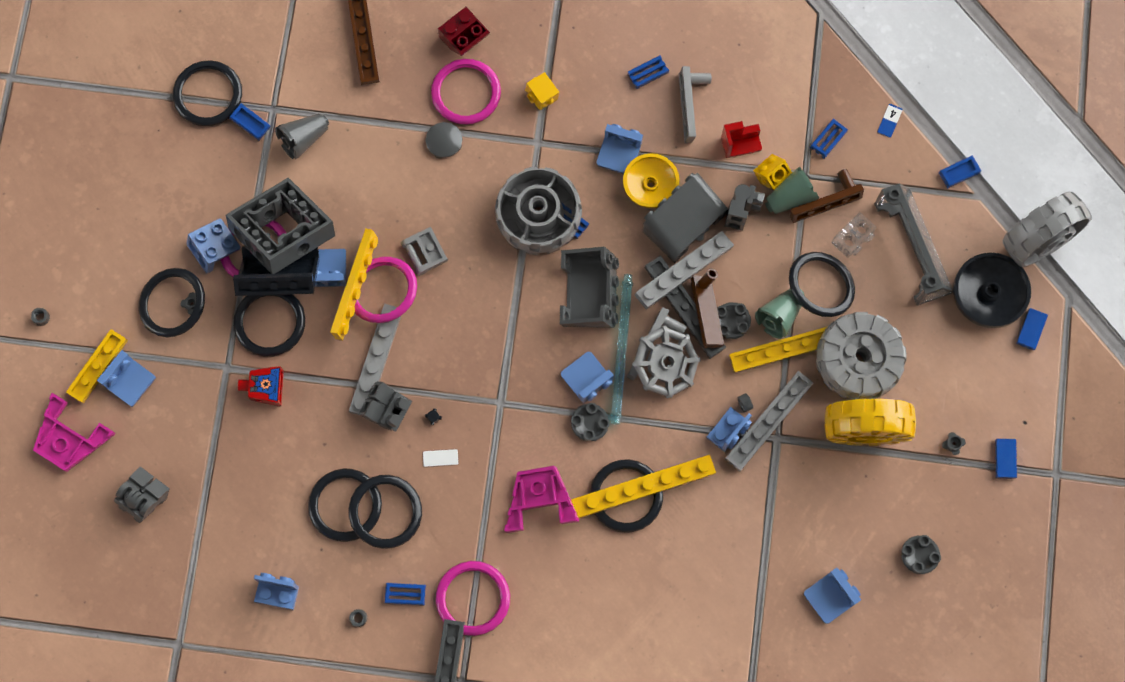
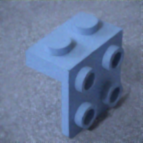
(619, 148)
(587, 377)
(832, 595)

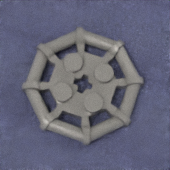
(658, 369)

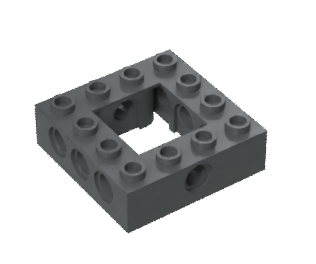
(312, 229)

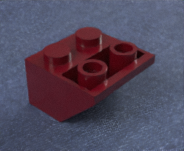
(462, 32)

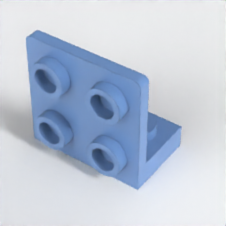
(211, 244)
(331, 268)
(126, 378)
(728, 428)
(276, 592)

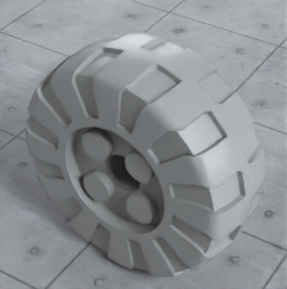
(1046, 229)
(538, 230)
(876, 343)

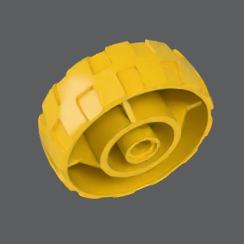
(870, 422)

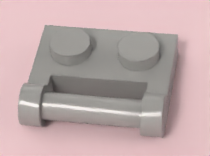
(430, 248)

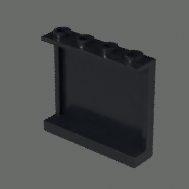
(293, 279)

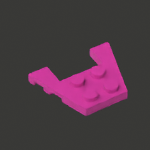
(62, 444)
(539, 489)

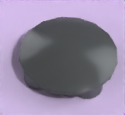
(444, 139)
(734, 320)
(590, 422)
(920, 554)

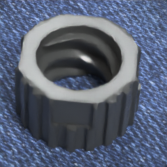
(36, 312)
(745, 402)
(352, 615)

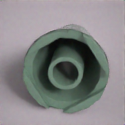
(791, 193)
(779, 314)

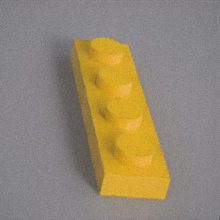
(96, 365)

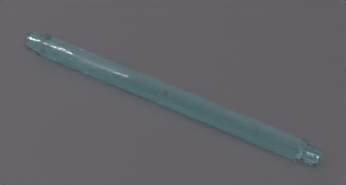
(621, 349)

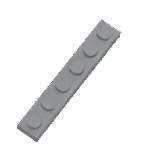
(684, 270)
(375, 360)
(769, 421)

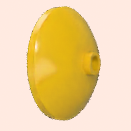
(650, 169)

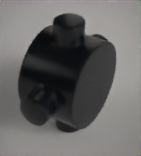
(433, 416)

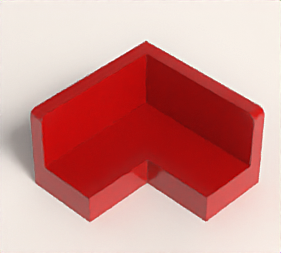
(740, 140)

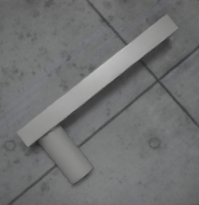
(685, 81)
(661, 320)

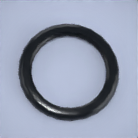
(207, 121)
(804, 302)
(191, 321)
(269, 351)
(315, 494)
(620, 526)
(370, 539)

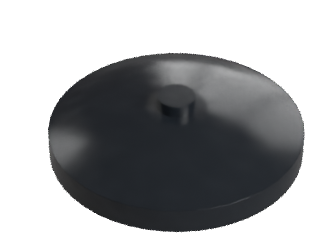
(992, 290)

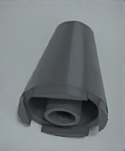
(301, 134)

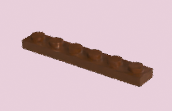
(363, 41)

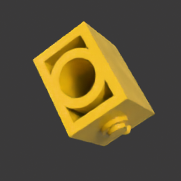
(541, 91)
(772, 171)

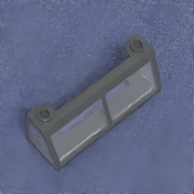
(900, 201)

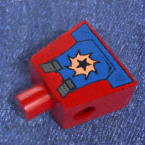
(264, 385)

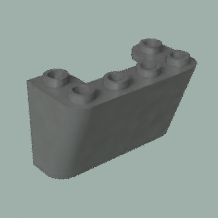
(684, 216)
(590, 288)

